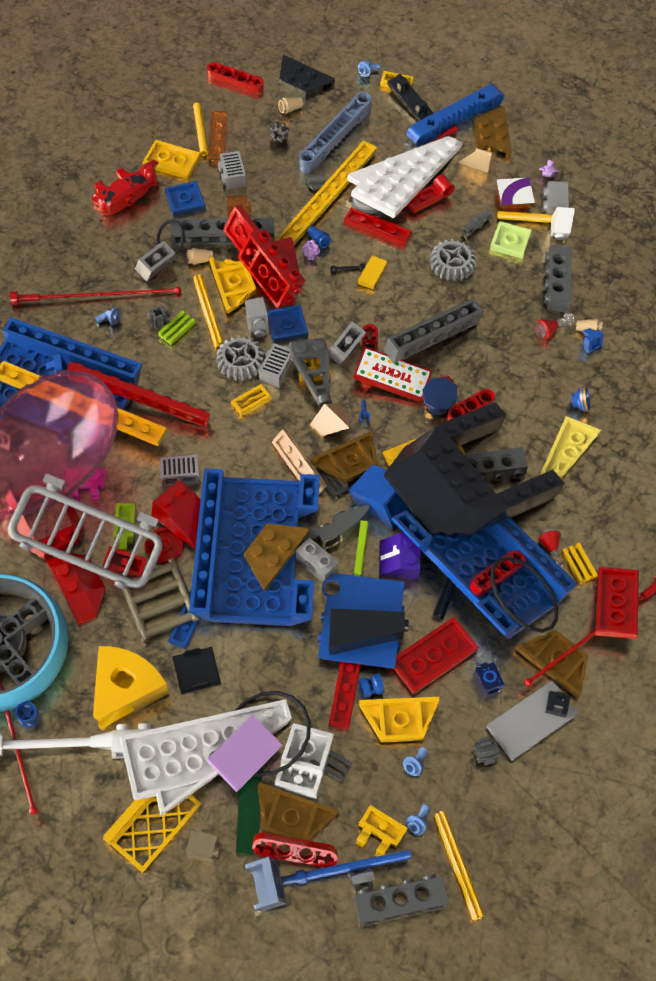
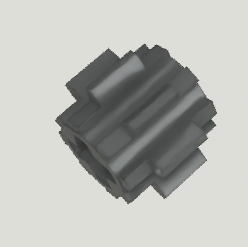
(274, 129)
(158, 317)
(486, 750)

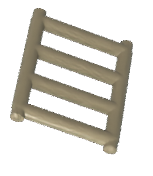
(185, 598)

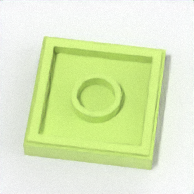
(510, 239)

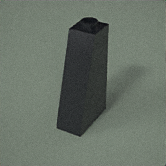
(364, 628)

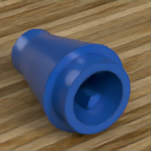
(320, 237)

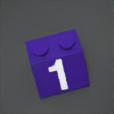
(399, 557)

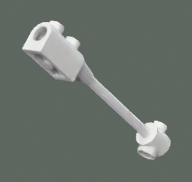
(107, 740)

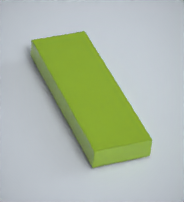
(361, 548)

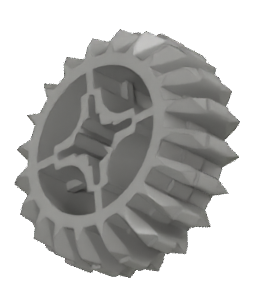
(453, 260)
(238, 351)

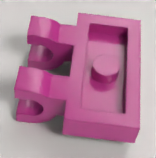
(95, 483)

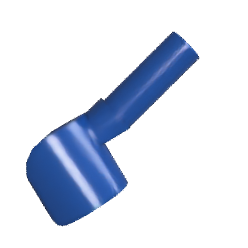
(364, 413)

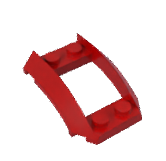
(62, 538)

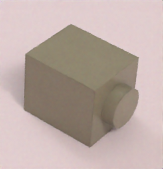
(203, 846)

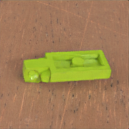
(127, 512)

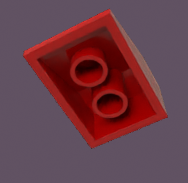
(179, 511)

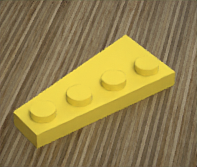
(569, 446)

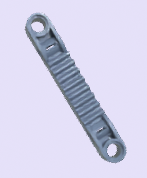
(333, 133)

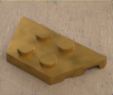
(492, 131)
(349, 459)
(273, 550)
(547, 648)
(291, 814)

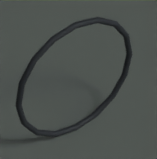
(505, 607)
(307, 732)

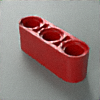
(474, 402)

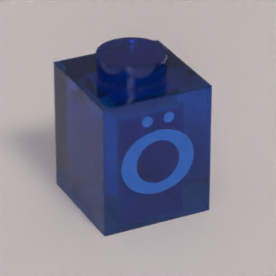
(488, 679)

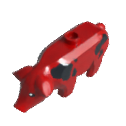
(126, 189)

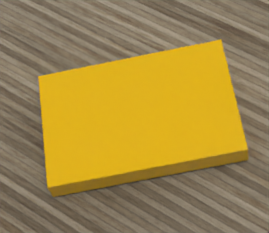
(173, 159)

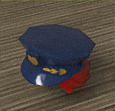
(440, 395)

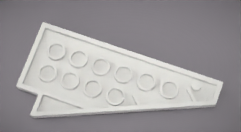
(399, 179)
(173, 758)

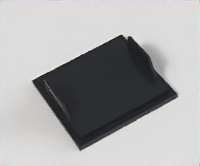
(196, 670)

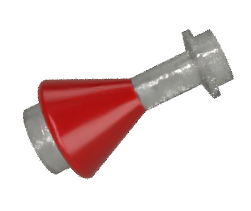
(546, 328)
(550, 540)

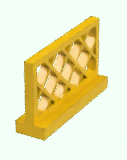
(133, 813)

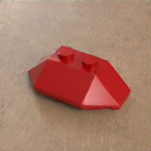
(79, 586)

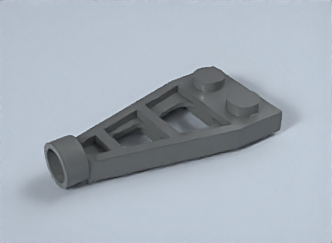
(313, 349)

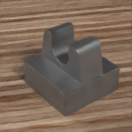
(360, 876)

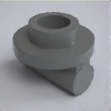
(316, 182)

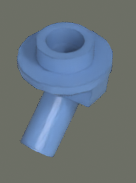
(365, 68)
(112, 315)
(414, 765)
(417, 824)

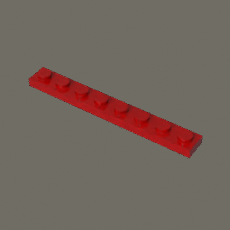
(148, 397)

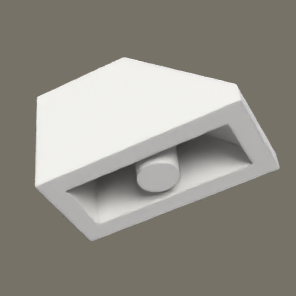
(561, 223)

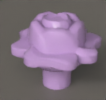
(549, 169)
(310, 250)

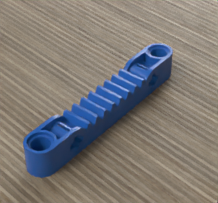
(477, 102)

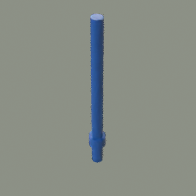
(302, 877)

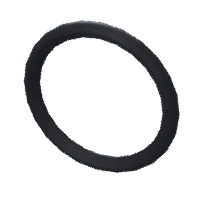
(182, 233)

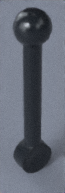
(333, 268)

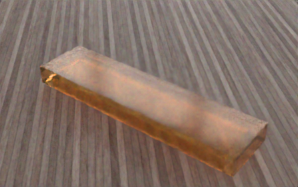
(217, 136)

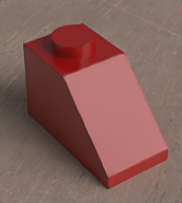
(120, 560)

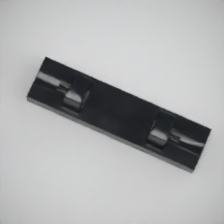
(409, 97)

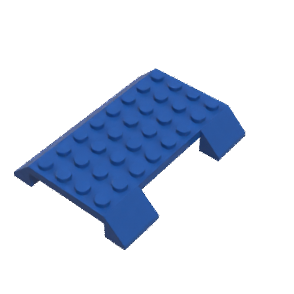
(34, 347)
(229, 521)
(466, 556)

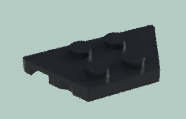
(302, 77)

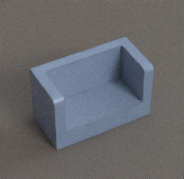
(267, 883)

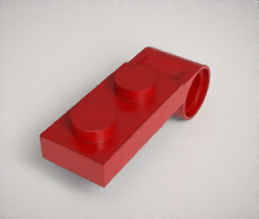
(440, 189)

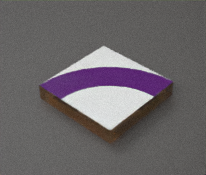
(515, 193)

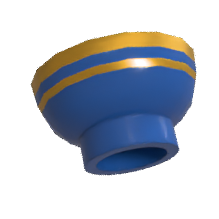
(581, 399)

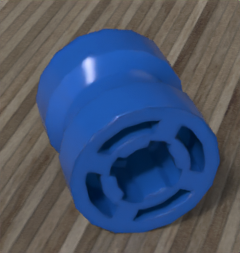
(371, 686)
(24, 711)

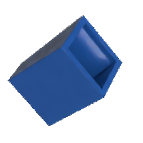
(377, 492)

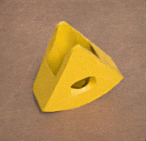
(124, 685)

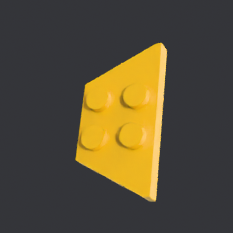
(233, 282)
(400, 717)

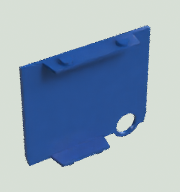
(362, 594)

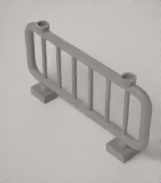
(55, 484)

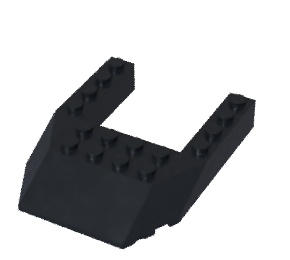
(449, 491)

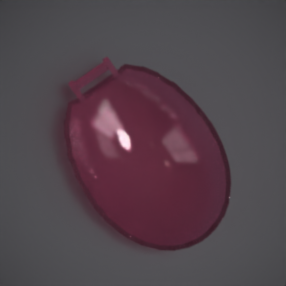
(54, 428)

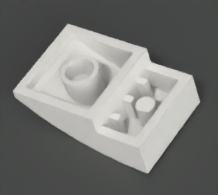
(304, 777)

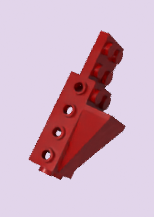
(268, 261)

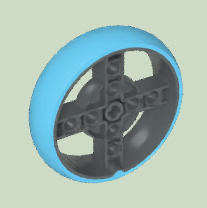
(42, 607)

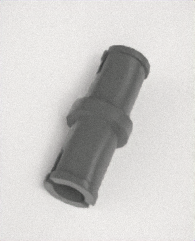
(476, 222)

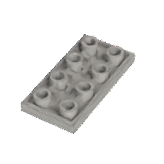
(528, 723)

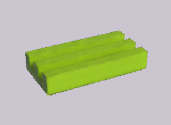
(174, 325)

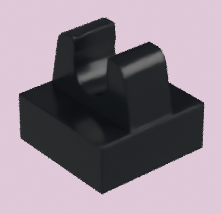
(557, 704)

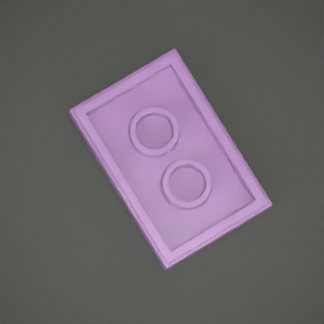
(244, 753)

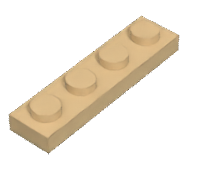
(295, 456)

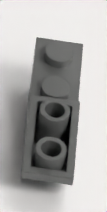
(342, 527)

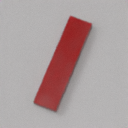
(378, 226)
(344, 696)

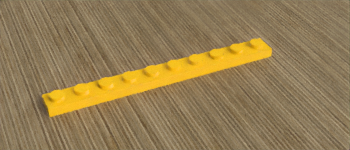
(327, 193)
(127, 421)

